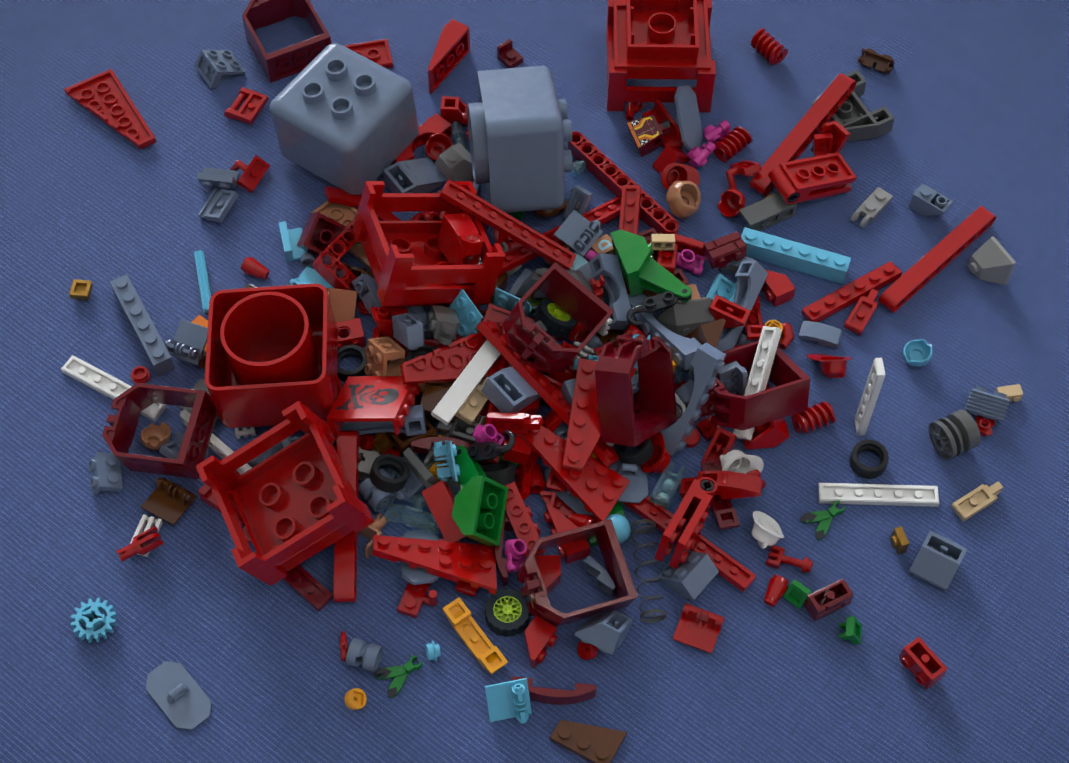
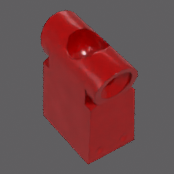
(460, 239)

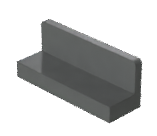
(767, 212)

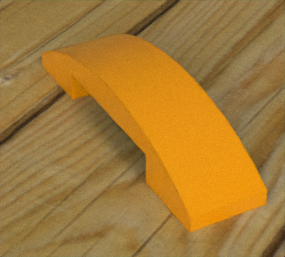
(473, 636)

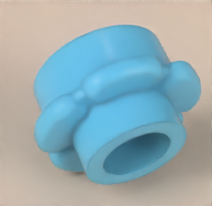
(432, 651)

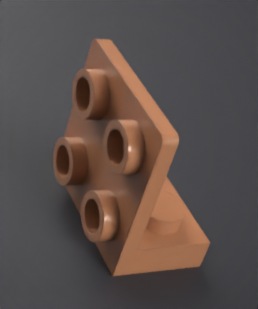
(342, 303)
(378, 352)

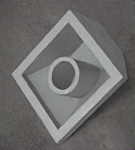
(455, 163)
(992, 263)

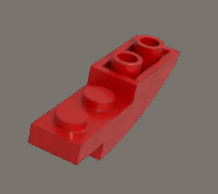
(729, 484)

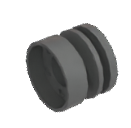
(954, 434)

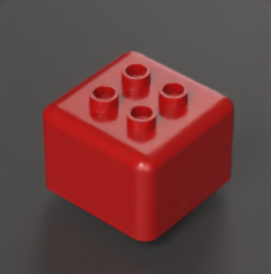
(270, 352)

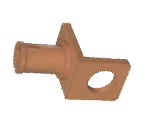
(371, 530)

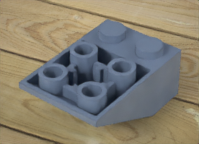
(413, 176)
(509, 391)

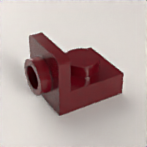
(508, 54)

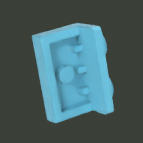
(722, 287)

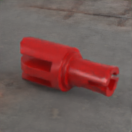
(141, 544)

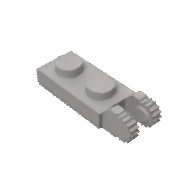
(872, 206)

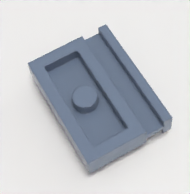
(218, 205)

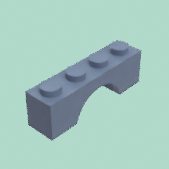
(610, 269)

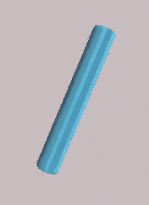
(203, 279)

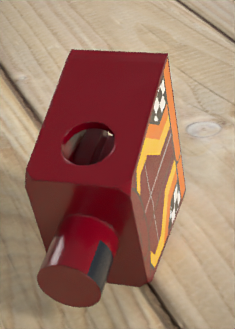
(648, 133)

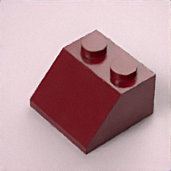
(319, 233)

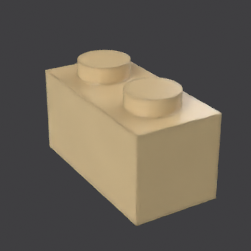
(663, 241)
(1013, 392)

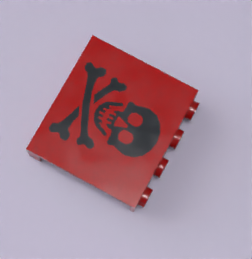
(373, 401)

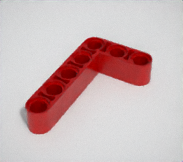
(332, 260)

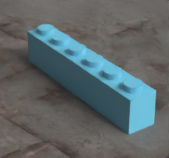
(795, 256)

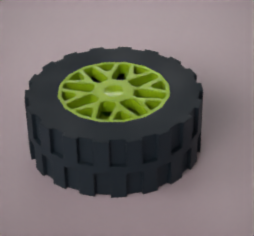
(554, 318)
(507, 612)

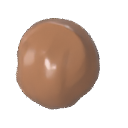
(683, 198)

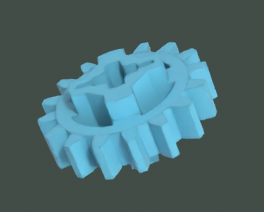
(92, 618)

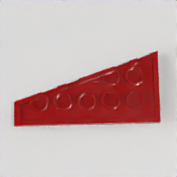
(109, 102)
(447, 362)
(584, 417)
(595, 486)
(442, 558)

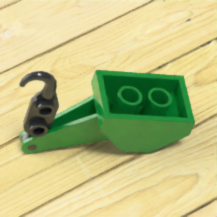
(643, 272)
(481, 502)

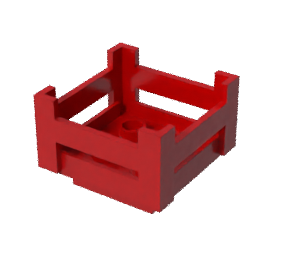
(658, 43)
(407, 256)
(289, 501)

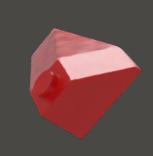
(768, 434)

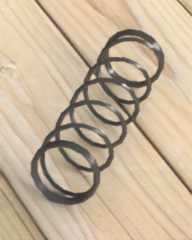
(647, 612)

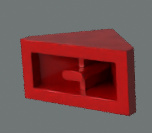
(670, 155)
(733, 314)
(721, 444)

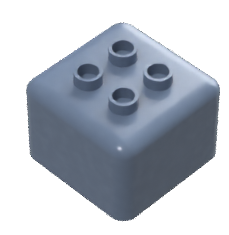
(345, 118)
(520, 139)

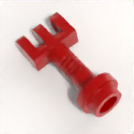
(777, 557)

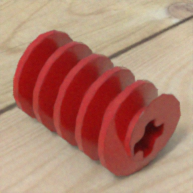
(768, 47)
(732, 143)
(813, 416)

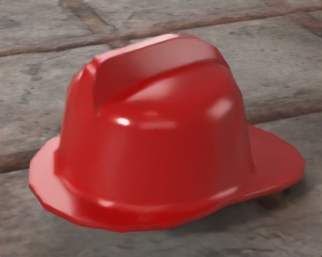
(678, 172)
(831, 365)
(660, 458)

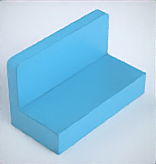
(290, 239)

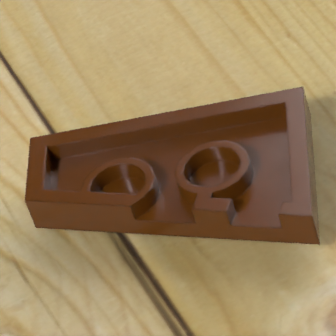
(588, 741)

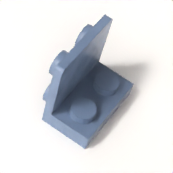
(215, 63)

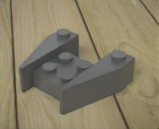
(857, 118)

